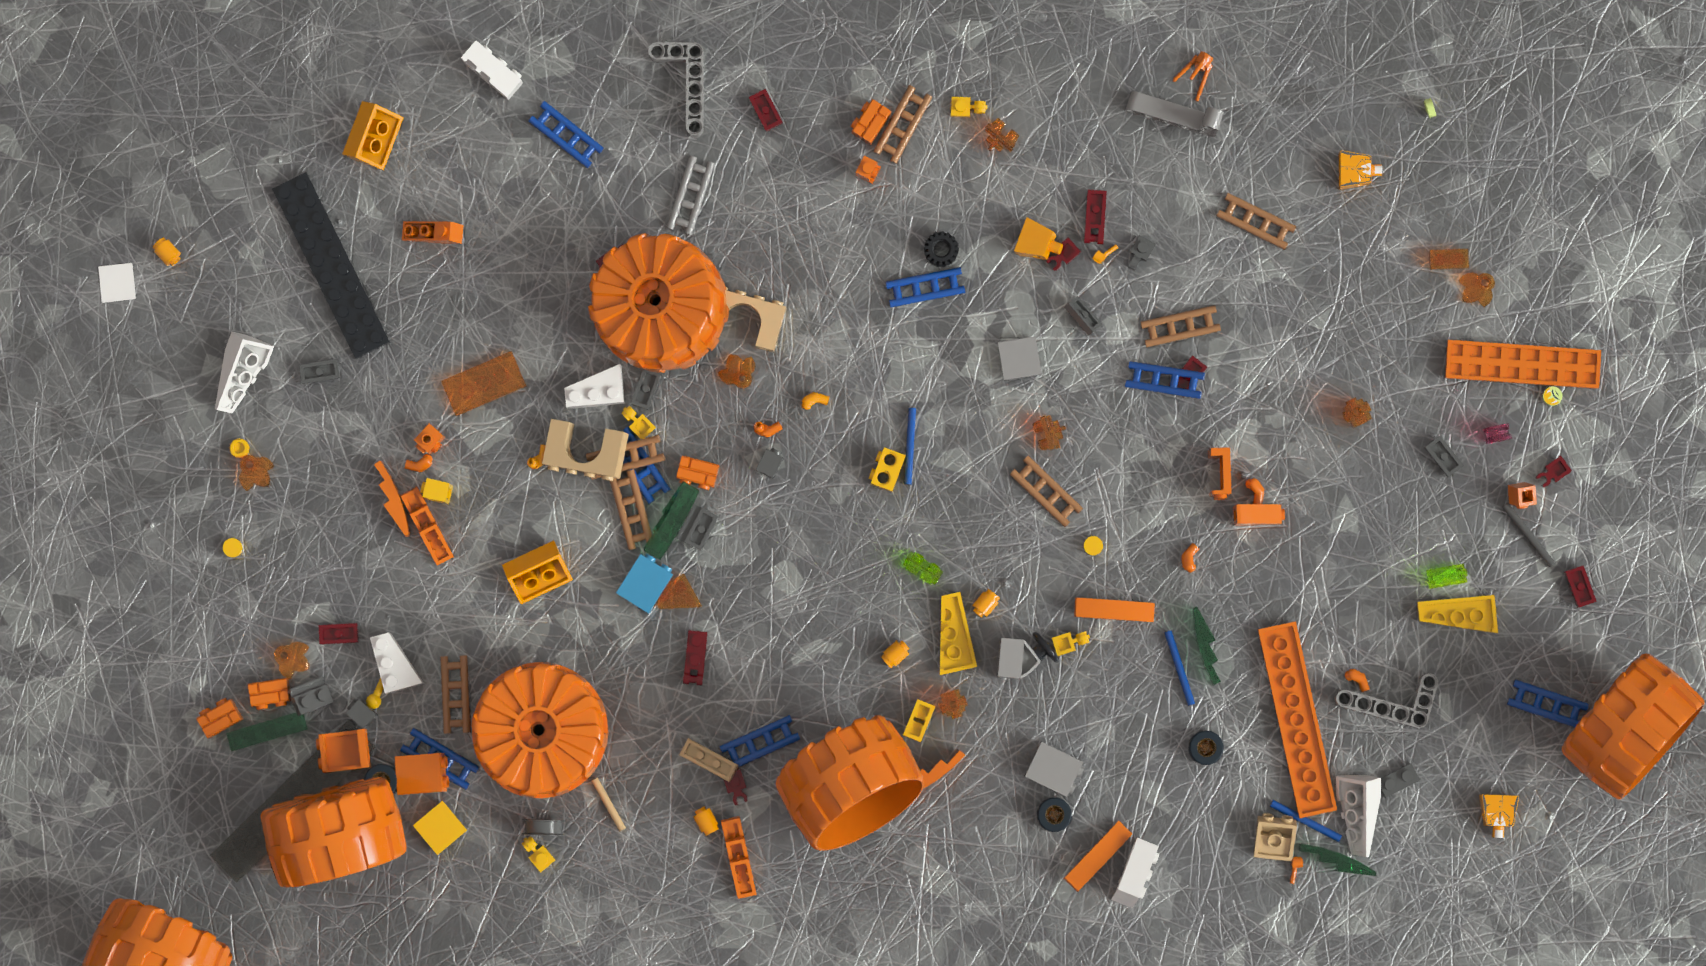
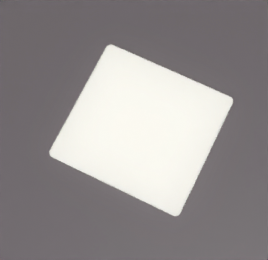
(117, 282)

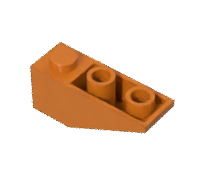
(432, 232)

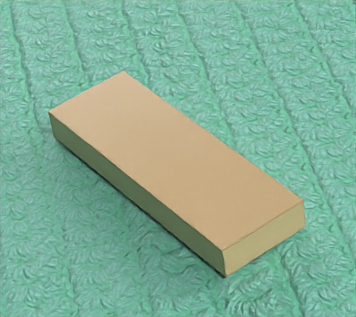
(709, 760)

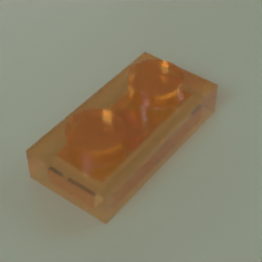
(1449, 259)

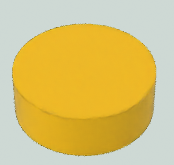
(239, 448)
(1093, 545)
(232, 547)

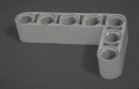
(698, 80)
(1201, 122)
(1389, 714)

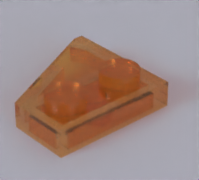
(678, 595)

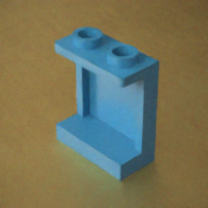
(645, 582)

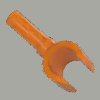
(1297, 862)

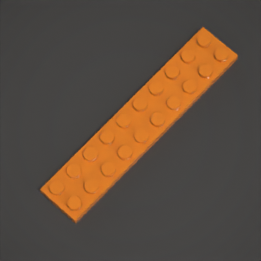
(1297, 719)

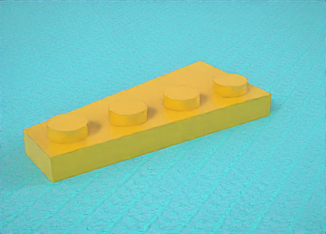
(1468, 613)
(955, 639)

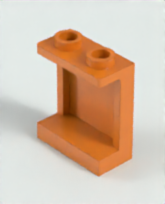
(1225, 472)
(343, 751)
(421, 773)

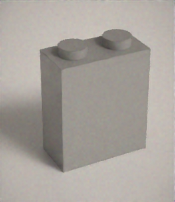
(1054, 769)

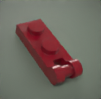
(1095, 216)
(695, 657)

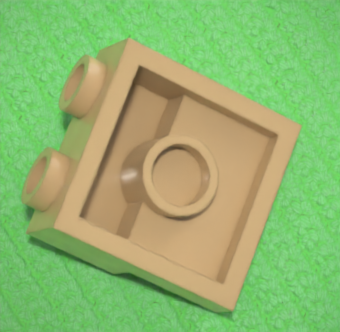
(1275, 837)

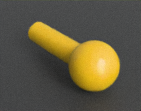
(373, 700)

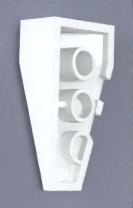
(241, 364)

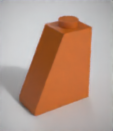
(1258, 514)

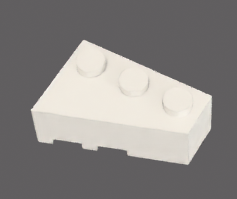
(492, 69)
(598, 390)
(393, 665)
(1136, 873)

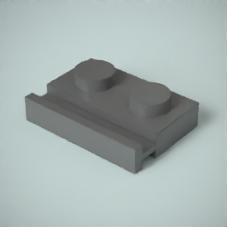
(697, 527)
(310, 696)

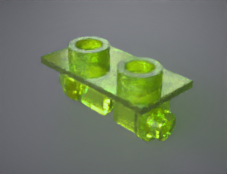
(930, 571)
(1446, 576)

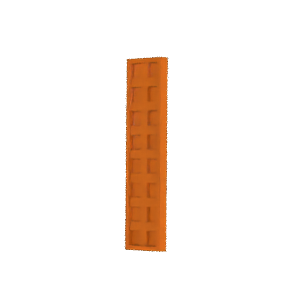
(1522, 364)

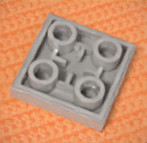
(1019, 358)

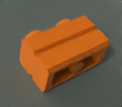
(871, 121)
(697, 472)
(269, 692)
(219, 718)

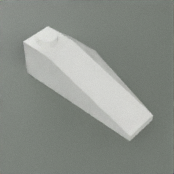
(1360, 805)

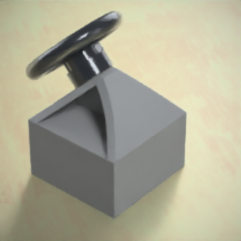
(1018, 658)

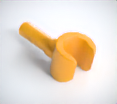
(1099, 257)

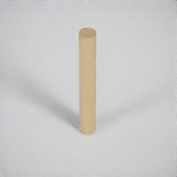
(608, 804)

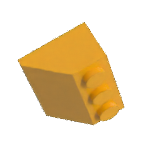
(372, 135)
(537, 572)

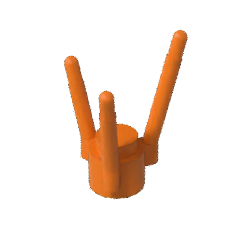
(1202, 63)

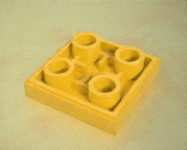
(440, 827)

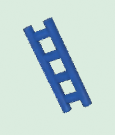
(567, 146)
(933, 278)
(1172, 389)
(661, 483)
(1536, 707)
(771, 745)
(451, 756)

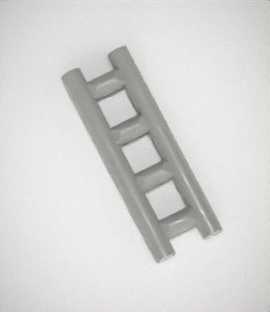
(694, 206)

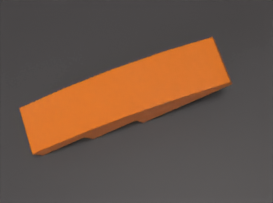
(395, 504)
(427, 525)
(1114, 609)
(940, 769)
(1098, 856)
(738, 857)

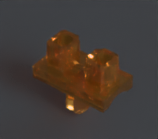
(994, 130)
(1052, 432)

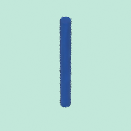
(910, 446)
(1179, 667)
(1306, 821)

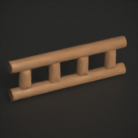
(900, 112)
(1244, 223)
(1188, 317)
(632, 447)
(1046, 503)
(641, 516)
(463, 703)

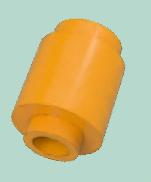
(166, 252)
(985, 603)
(895, 653)
(705, 820)

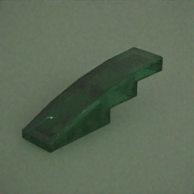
(672, 520)
(1203, 639)
(266, 731)
(1343, 862)

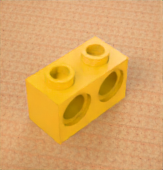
(891, 470)
(436, 491)
(919, 720)

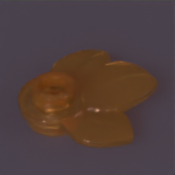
(1475, 290)
(735, 369)
(257, 474)
(294, 661)

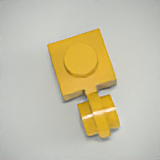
(961, 107)
(642, 426)
(1065, 644)
(540, 858)

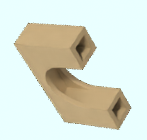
(770, 314)
(606, 464)

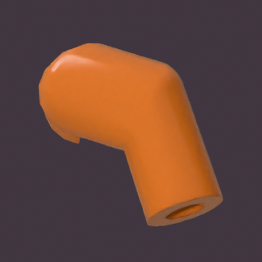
(765, 430)
(421, 465)
(1258, 490)
(1187, 558)
(1359, 677)

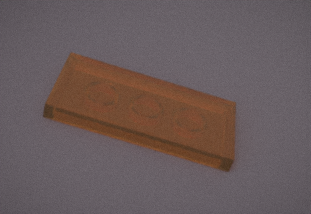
(483, 383)

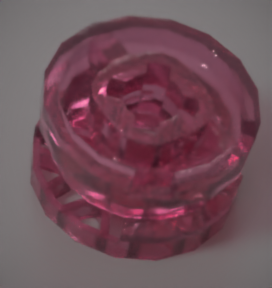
(1497, 433)

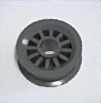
(543, 827)

